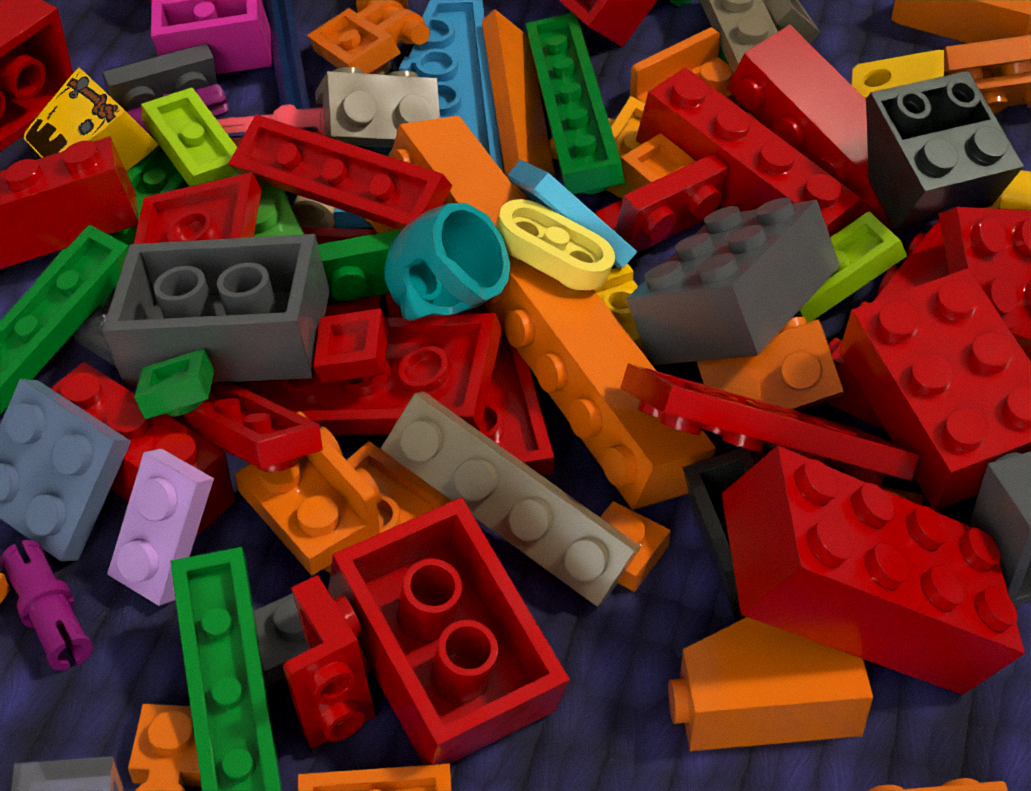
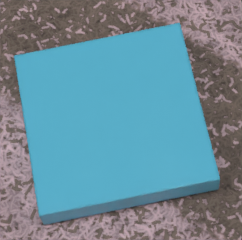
(546, 190)

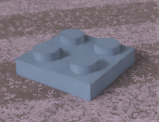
(55, 468)

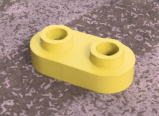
(555, 244)

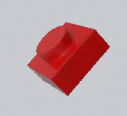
(351, 345)

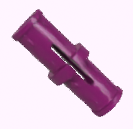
(46, 605)

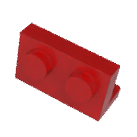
(668, 204)
(330, 677)

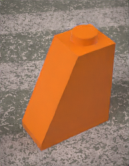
(966, 19)
(767, 689)

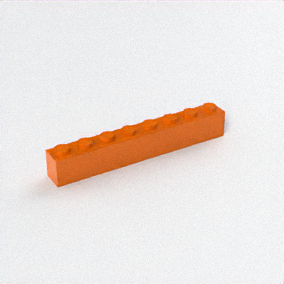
(563, 333)

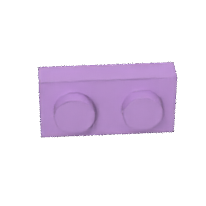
(159, 524)

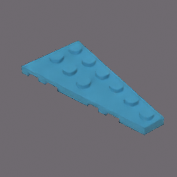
(460, 64)

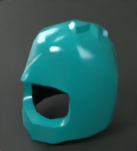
(446, 262)

